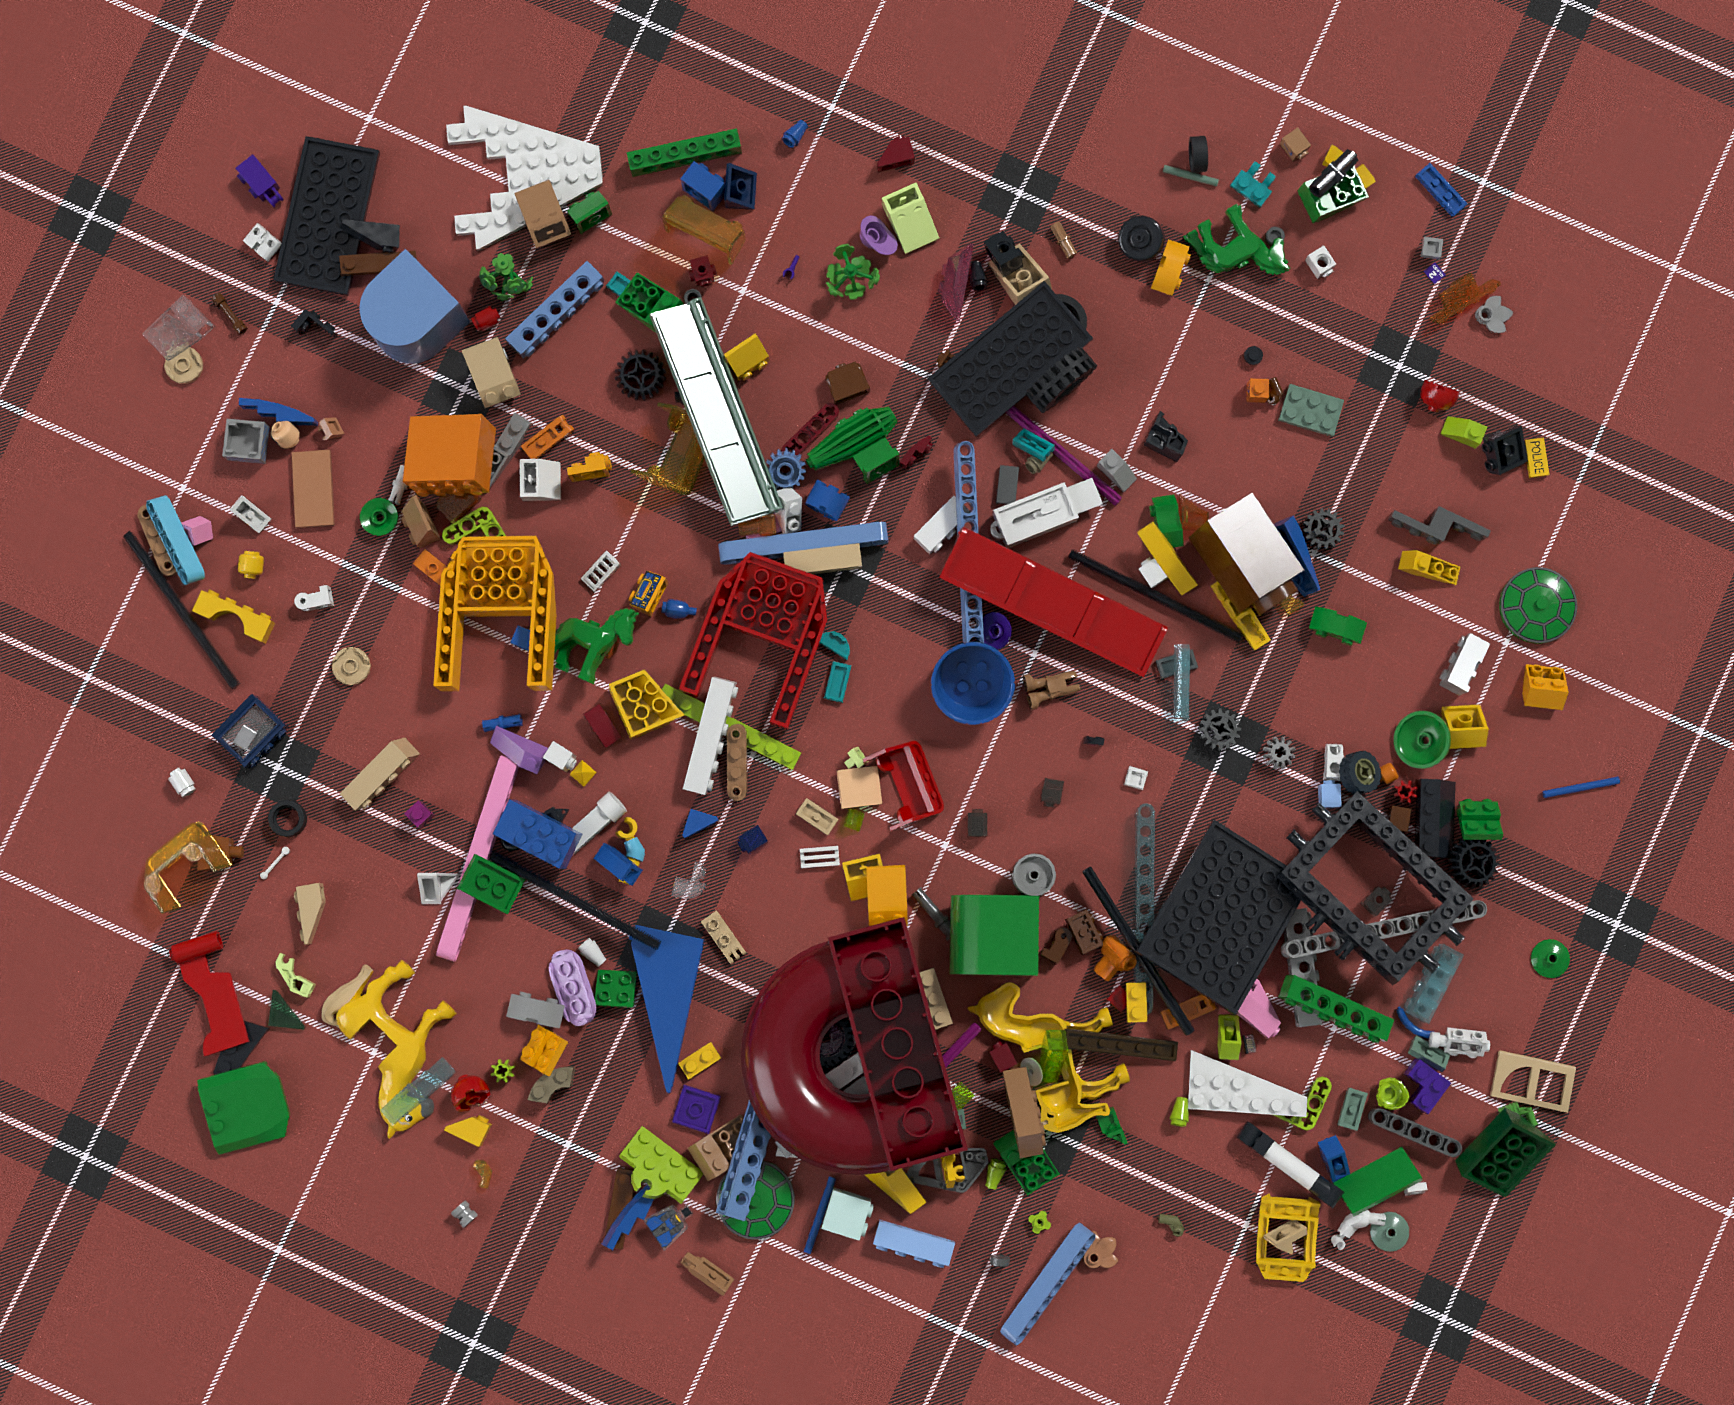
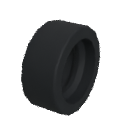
(1198, 154)
(273, 815)

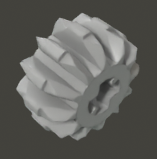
(1281, 760)

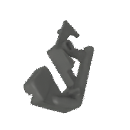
(973, 1161)

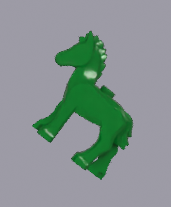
(1240, 250)
(593, 638)

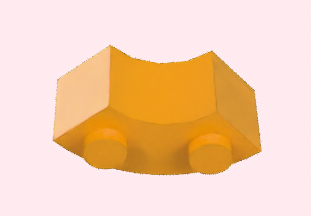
(1170, 267)

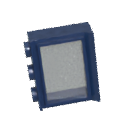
(260, 718)

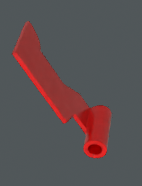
(216, 991)

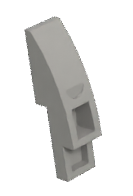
(508, 444)

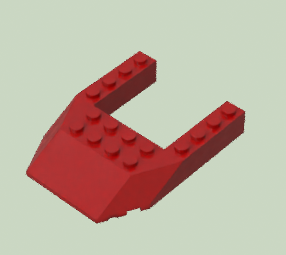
(771, 605)

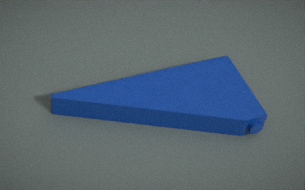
(668, 988)

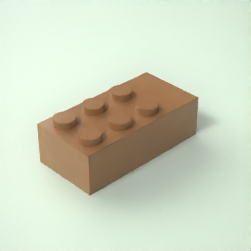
(1024, 1113)

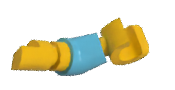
(633, 846)

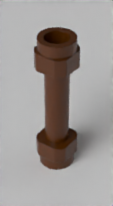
(238, 325)

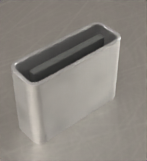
(245, 737)

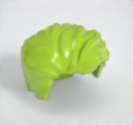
(1392, 1094)

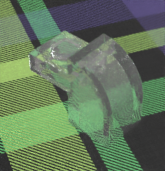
(690, 888)

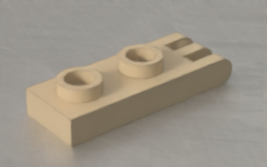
(723, 936)

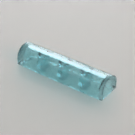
(1181, 682)

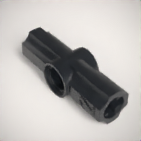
(1333, 173)

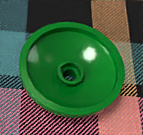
(1410, 739)

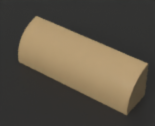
(825, 559)

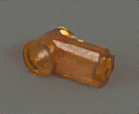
(763, 525)

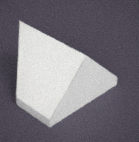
(435, 886)

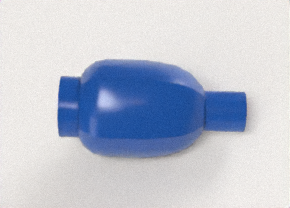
(677, 609)

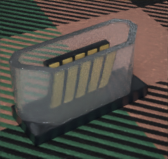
(1249, 1043)

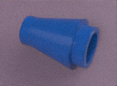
(794, 134)

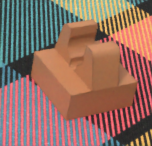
(331, 428)

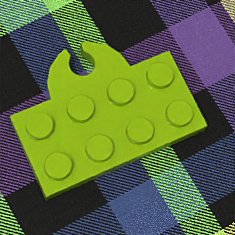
(659, 1167)

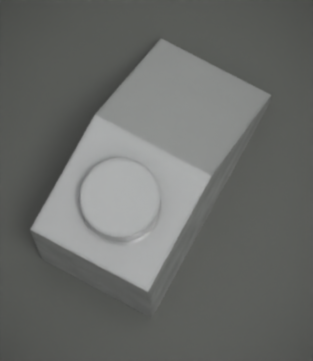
(1117, 470)

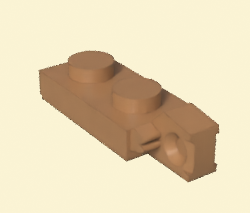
(707, 1273)

